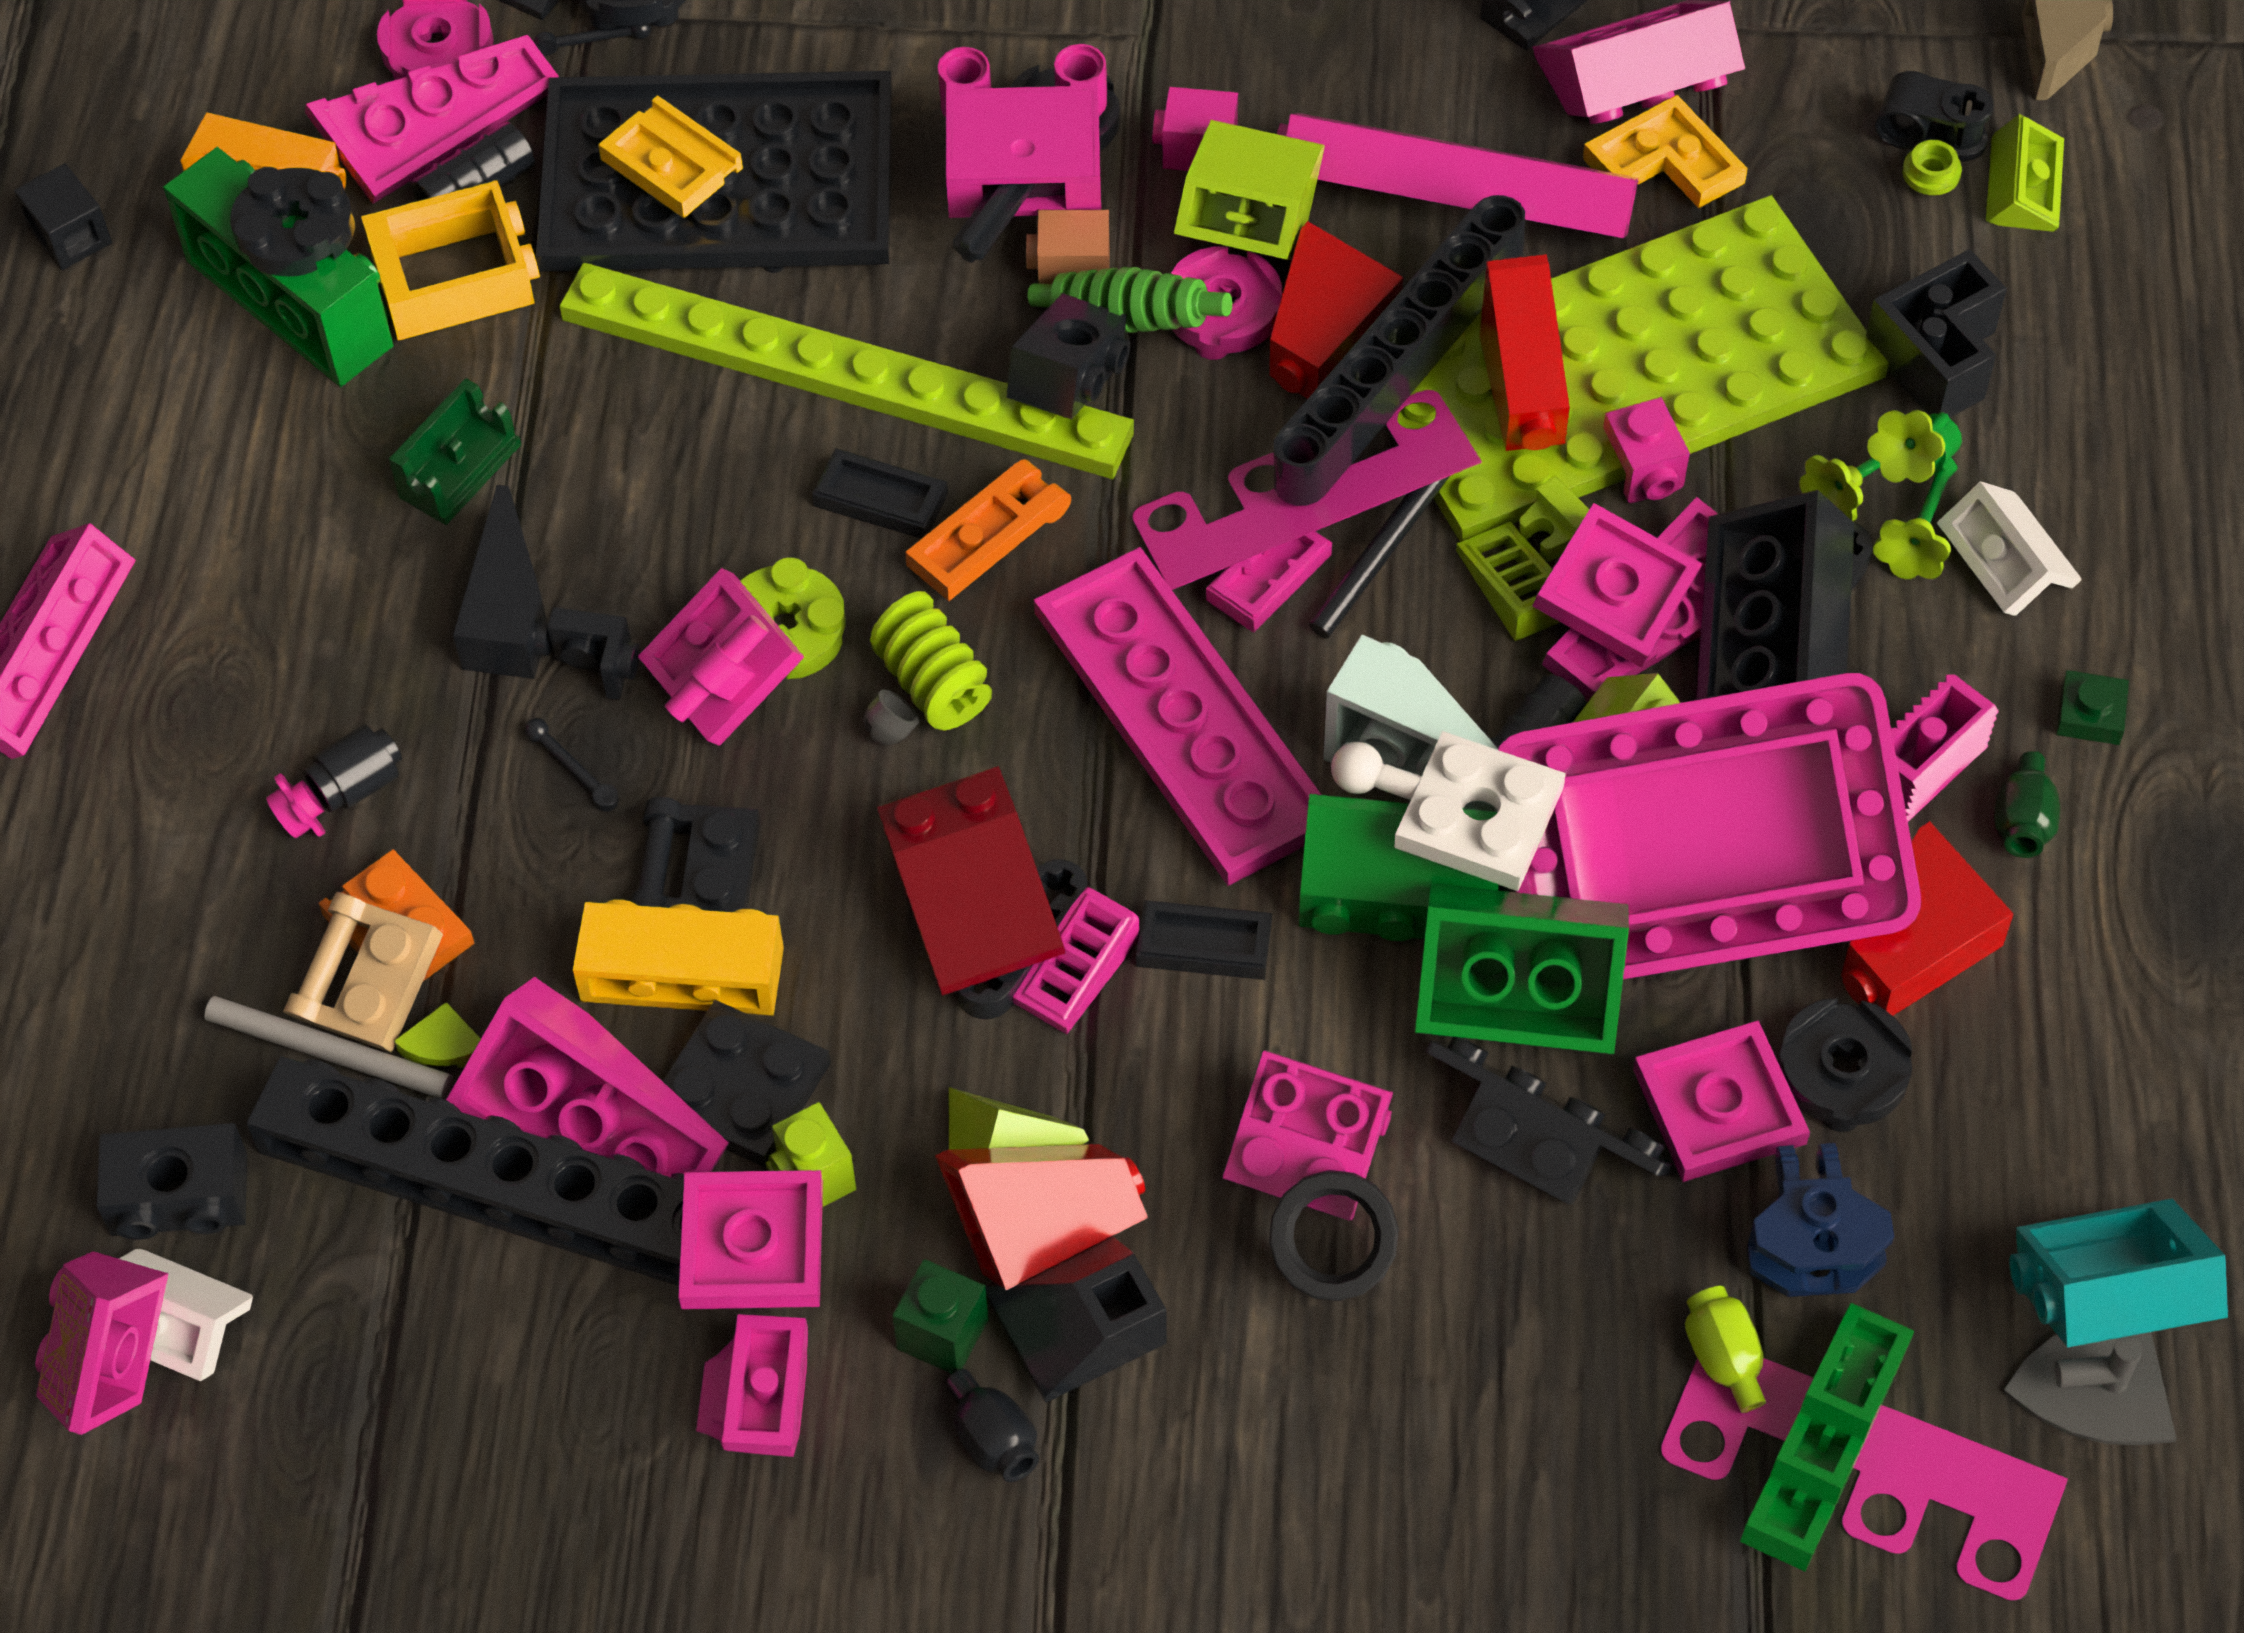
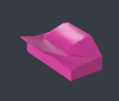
(757, 1387)

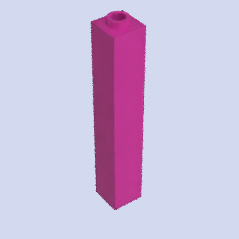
(1467, 174)

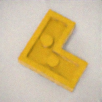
(1673, 142)

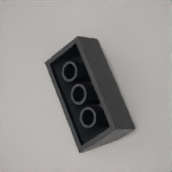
(1775, 595)

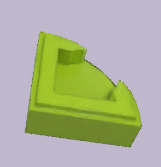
(439, 1040)

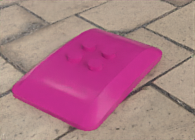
(1731, 822)

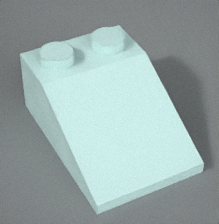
(1395, 707)

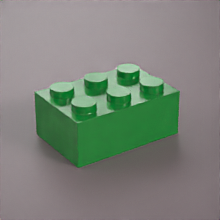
(1522, 968)

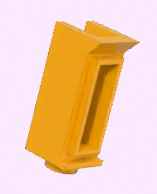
(262, 146)

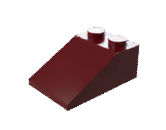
(971, 880)

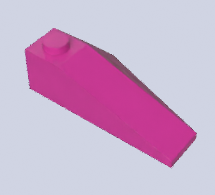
(571, 1078)

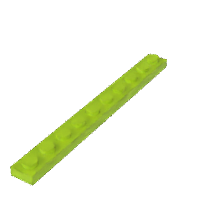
(842, 369)

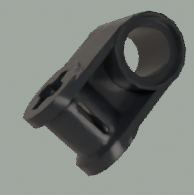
(1934, 109)

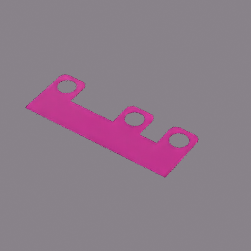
(1269, 521)
(1898, 1459)

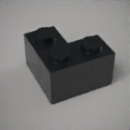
(1936, 332)

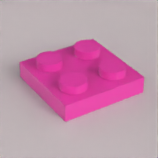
(1617, 585)
(1720, 1100)
(751, 1239)

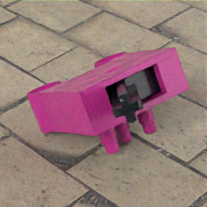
(1019, 144)

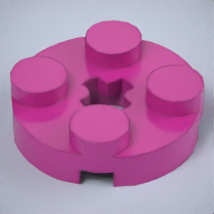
(406, 34)
(1253, 312)

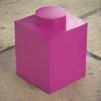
(1186, 121)

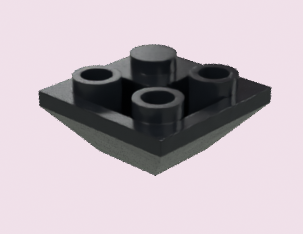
(1081, 1317)

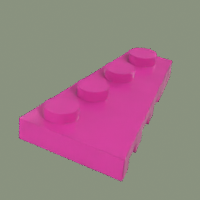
(408, 124)
(1589, 663)

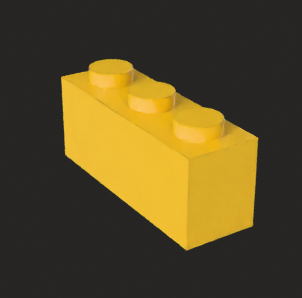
(678, 957)

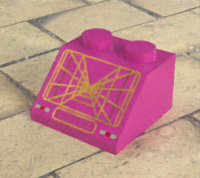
(98, 1339)

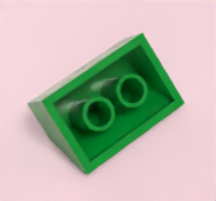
(1357, 876)

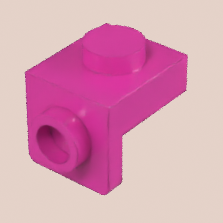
(1648, 450)

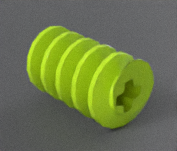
(931, 661)

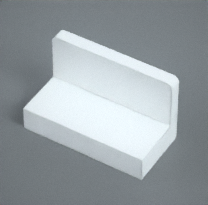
(2006, 546)
(191, 1316)

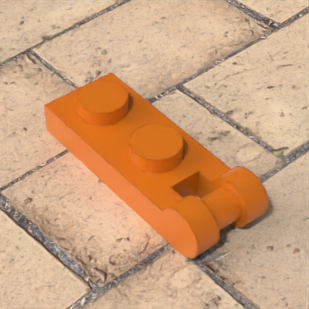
(986, 529)

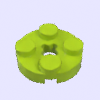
(814, 601)

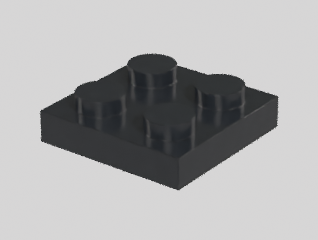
(746, 1078)

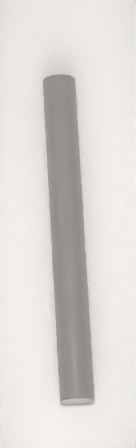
(328, 1047)

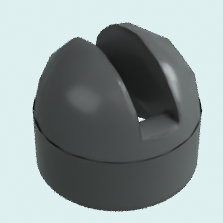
(889, 718)

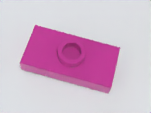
(1264, 582)

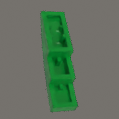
(1827, 1437)

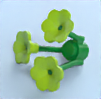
(1902, 448)

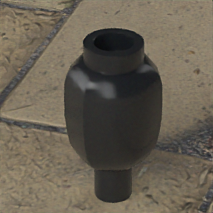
(993, 1428)

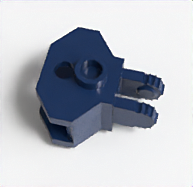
(1818, 1228)

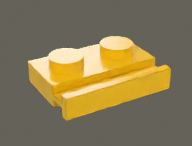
(670, 156)

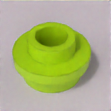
(1932, 168)

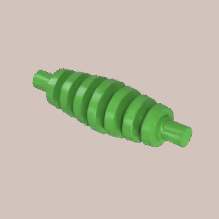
(1145, 295)

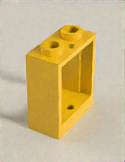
(443, 222)

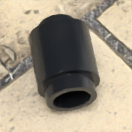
(353, 768)

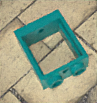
(2120, 1272)

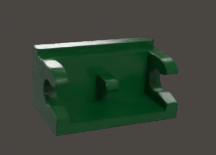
(453, 453)

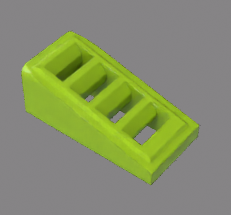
(1517, 615)

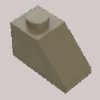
(2062, 39)

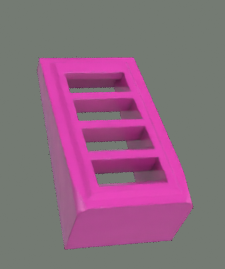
(1098, 925)

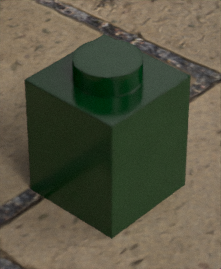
(940, 1317)

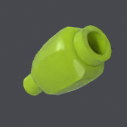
(1726, 1344)

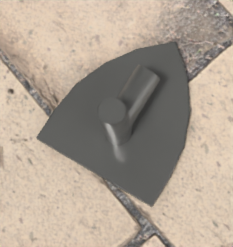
(2097, 1390)

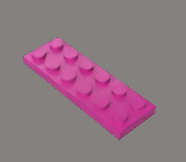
(1182, 713)

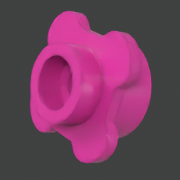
(296, 807)

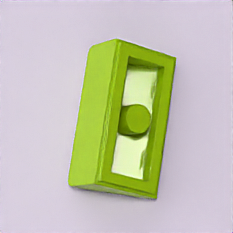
(2025, 176)

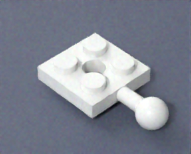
(1455, 776)

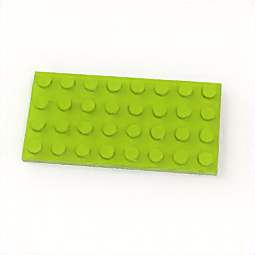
(1711, 318)

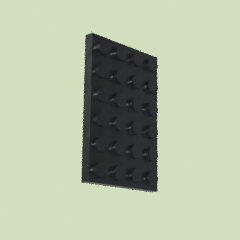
(806, 191)

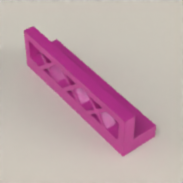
(52, 627)

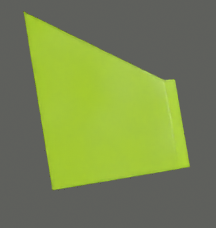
(993, 1124)

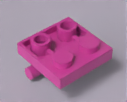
(720, 657)
(1305, 1124)

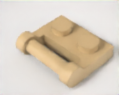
(380, 981)

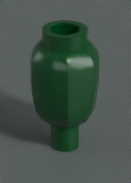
(2027, 808)

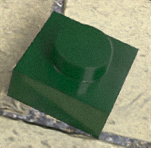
(2092, 707)

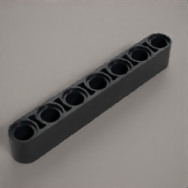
(1394, 353)

